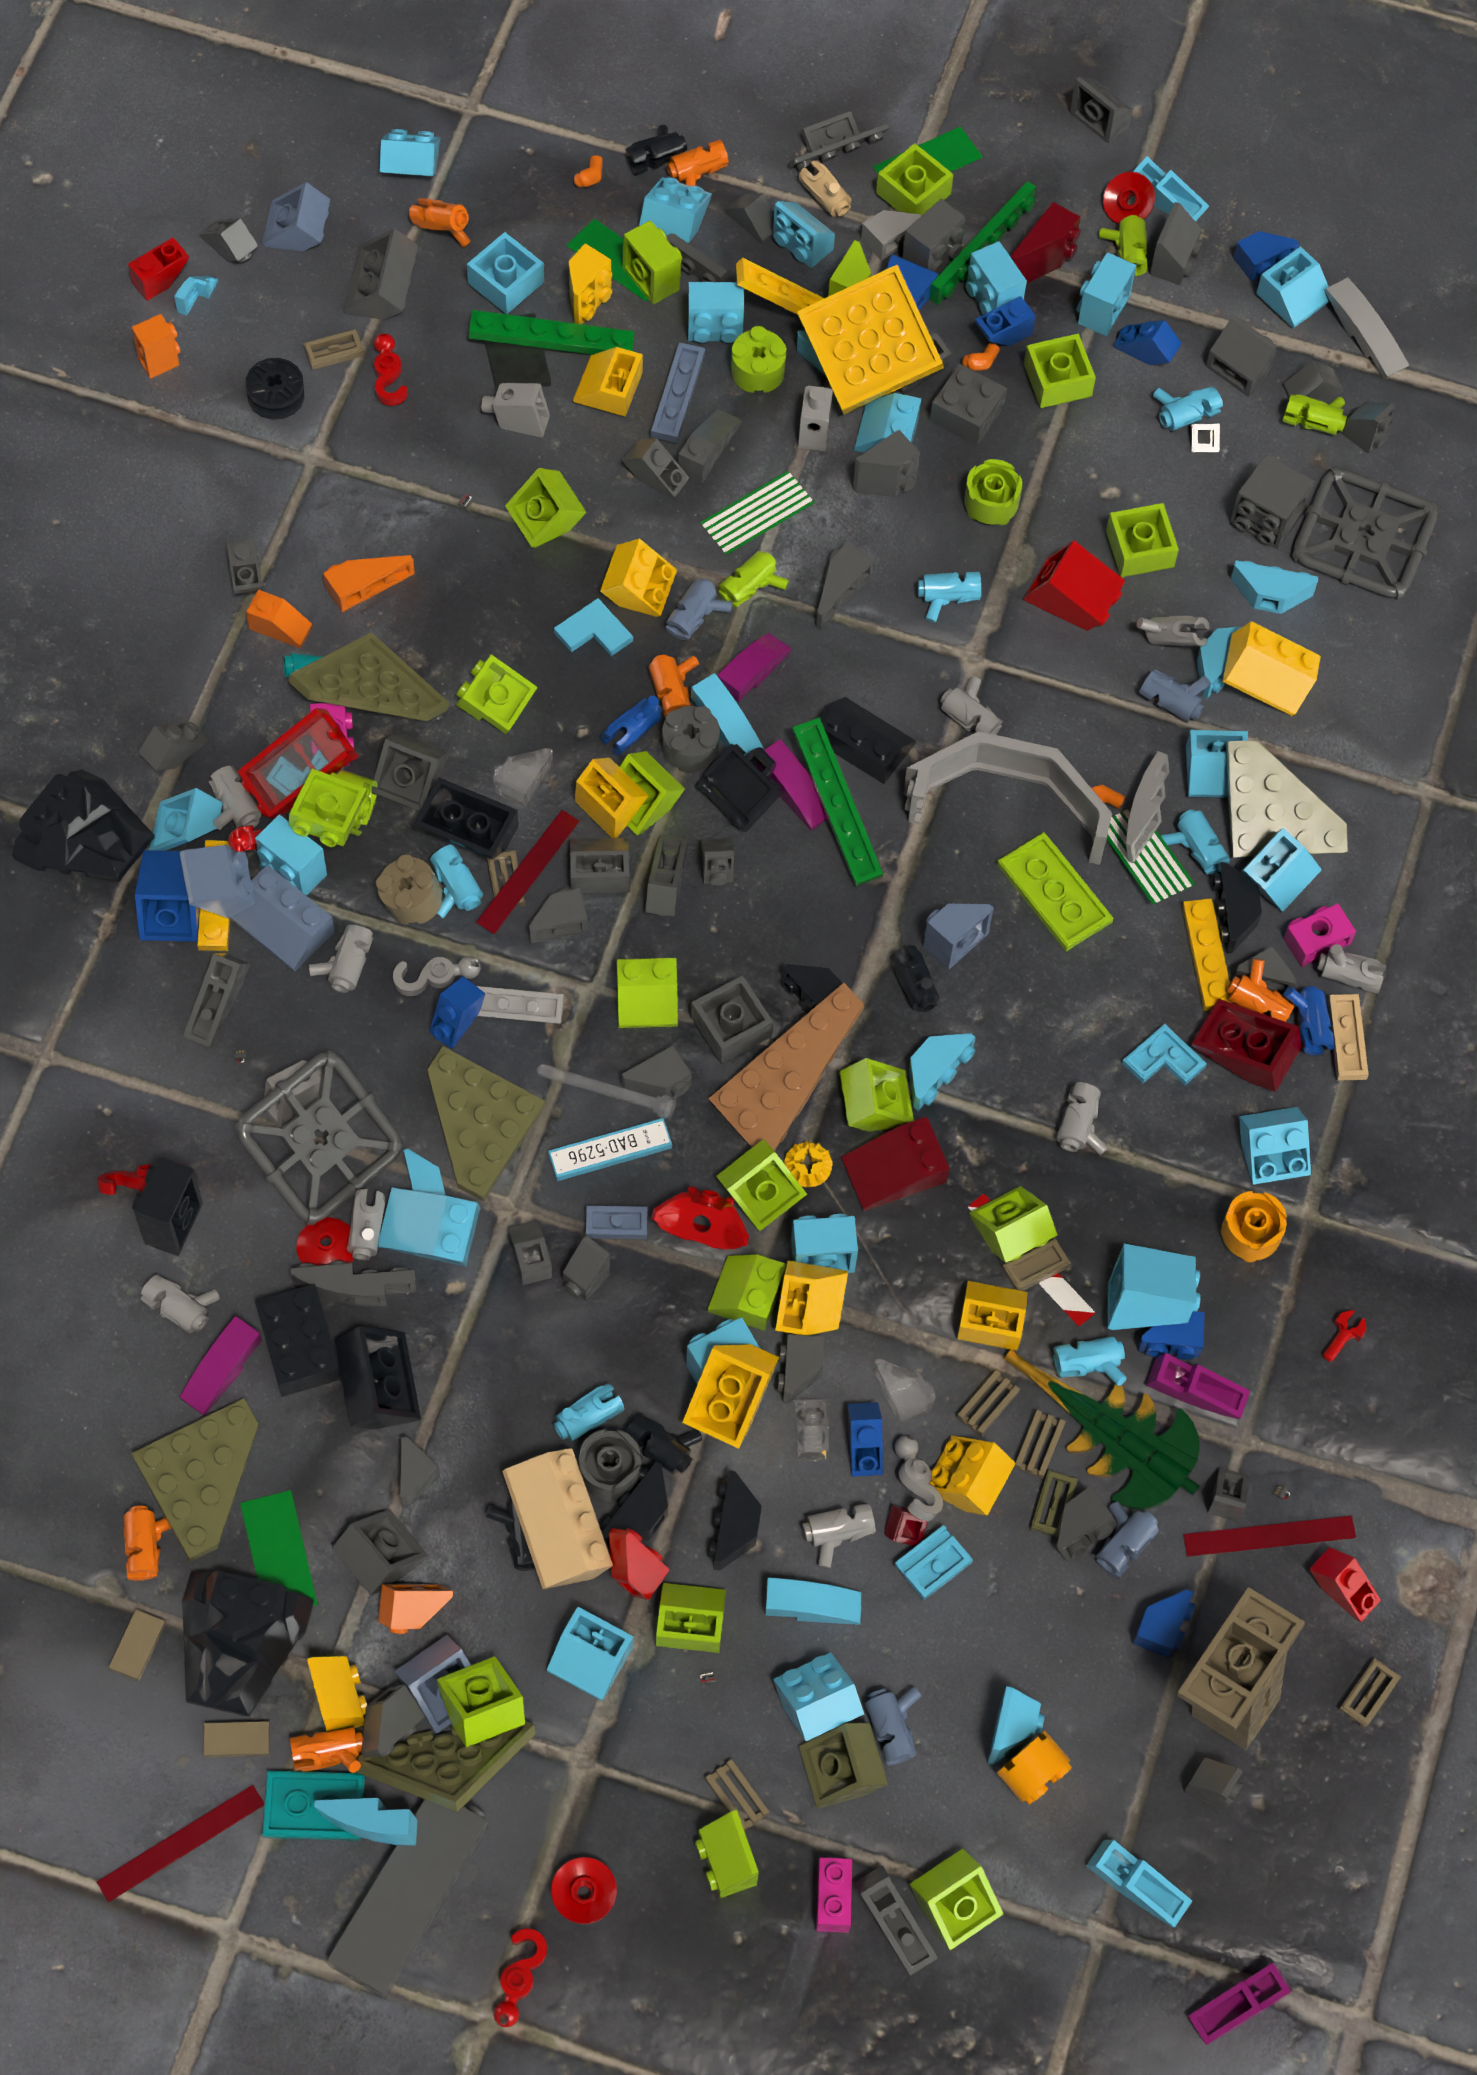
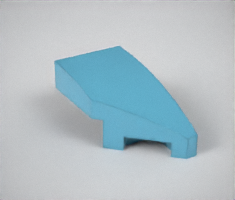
(191, 289)
(423, 1174)

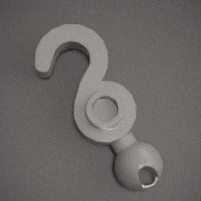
(437, 972)
(915, 1476)

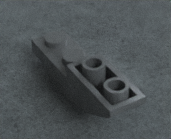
(339, 1284)

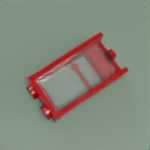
(283, 767)

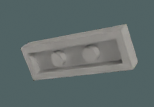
(522, 1005)

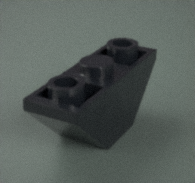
(1237, 905)
(809, 984)
(643, 1508)
(736, 1522)

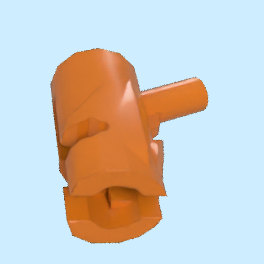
(694, 163)
(441, 216)
(669, 681)
(1255, 995)
(141, 1540)
(327, 1750)

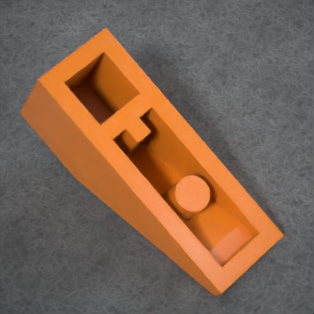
(363, 578)

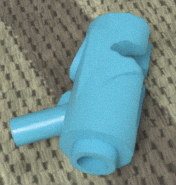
(1184, 411)
(947, 587)
(1201, 839)
(458, 881)
(1090, 1356)
(588, 1413)

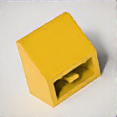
(588, 282)
(610, 380)
(638, 578)
(608, 795)
(811, 1299)
(993, 1315)
(971, 1474)

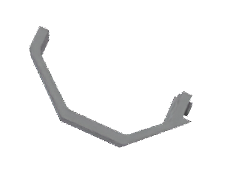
(1015, 760)

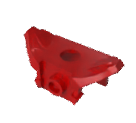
(679, 1213)

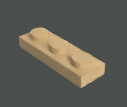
(1348, 1037)

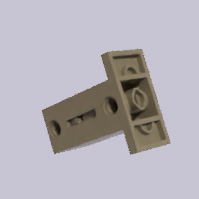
(1242, 1669)

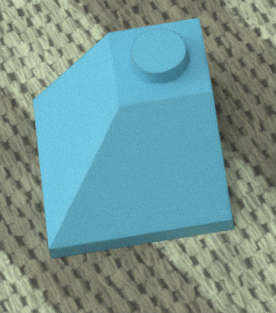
(184, 819)
(1015, 1724)

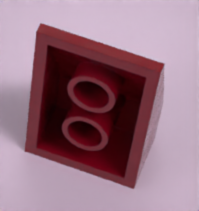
(1048, 243)
(1249, 1043)
(896, 1164)

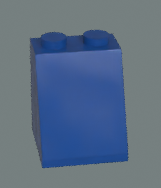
(163, 899)

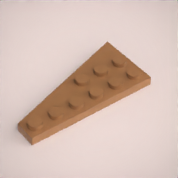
(779, 1081)

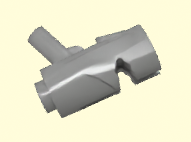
(1168, 630)
(967, 710)
(237, 802)
(349, 960)
(1351, 969)
(1076, 1124)
(365, 1225)
(180, 1308)
(836, 1526)

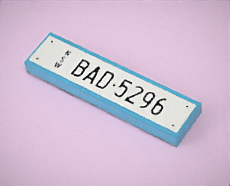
(610, 1149)

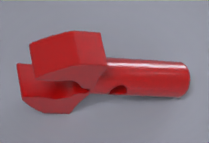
(1344, 1334)

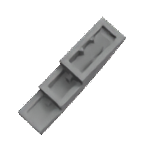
(1367, 327)
(1145, 810)

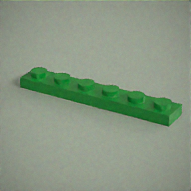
(993, 232)
(547, 333)
(837, 802)

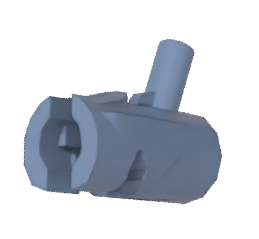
(695, 603)
(1176, 698)
(1129, 1540)
(889, 1723)

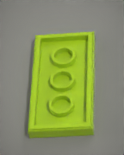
(1055, 891)

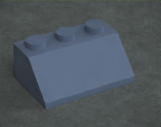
(284, 919)

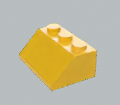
(1270, 667)
(730, 1391)

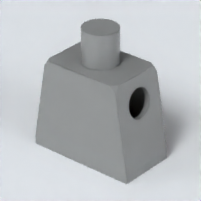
(519, 408)
(815, 409)
(305, 1093)

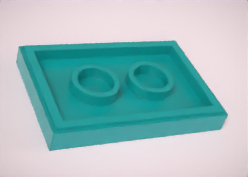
(291, 1809)

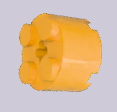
(1239, 1231)
(1034, 1767)

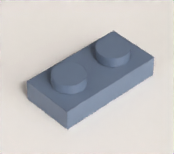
(616, 1222)

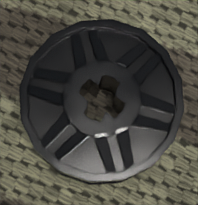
(275, 388)

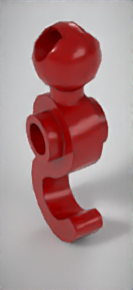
(388, 369)
(243, 838)
(136, 1180)
(517, 1978)

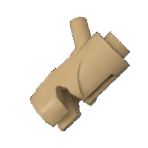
(826, 189)

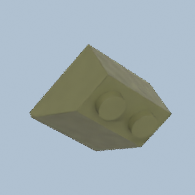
(843, 1764)

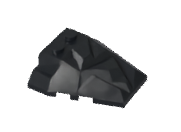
(81, 828)
(237, 1638)

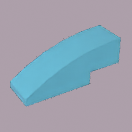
(1171, 189)
(731, 719)
(812, 1601)
(370, 1820)
(1139, 1882)

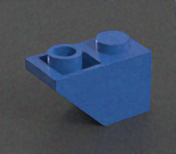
(1261, 252)
(1008, 322)
(1149, 342)
(456, 1011)
(1182, 1339)
(865, 1439)
(1162, 1622)

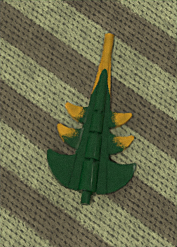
(1157, 1462)

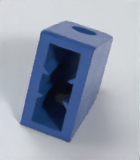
(917, 279)

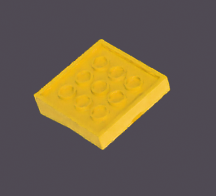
(870, 339)

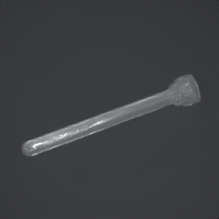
(663, 1106)

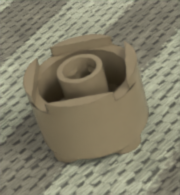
(410, 890)

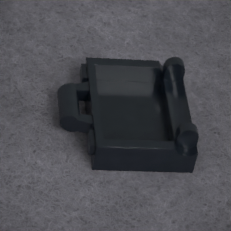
(740, 785)

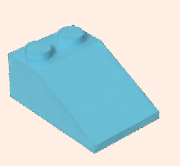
(429, 1226)

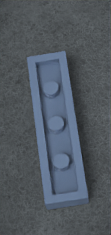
(678, 392)

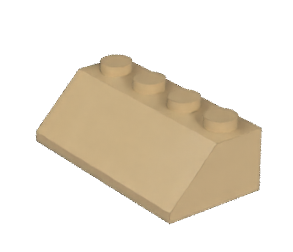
(557, 1519)

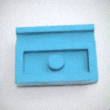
(933, 1562)

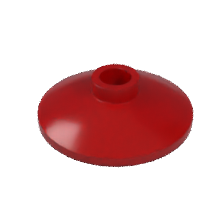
(1121, 189)
(309, 1242)
(579, 1874)

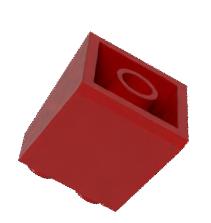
(1075, 587)

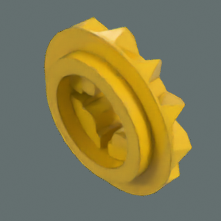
(820, 1170)

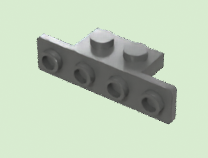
(832, 136)

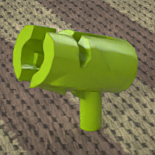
(1131, 240)
(1316, 414)
(754, 573)

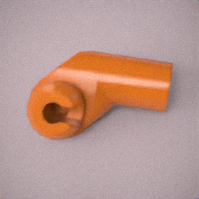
(590, 175)
(983, 360)
(1109, 796)

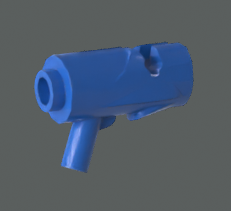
(637, 723)
(1312, 1019)

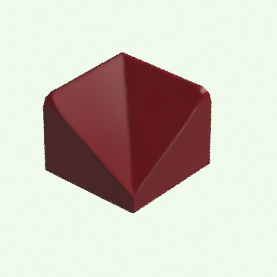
(904, 1527)

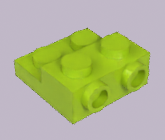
(495, 693)
(326, 808)

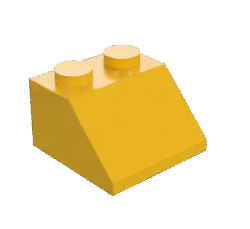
(337, 1693)

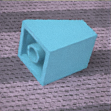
(1151, 1288)

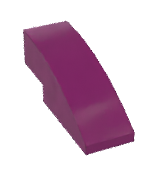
(753, 665)
(796, 785)
(220, 1365)
(1197, 1386)
(1241, 2003)

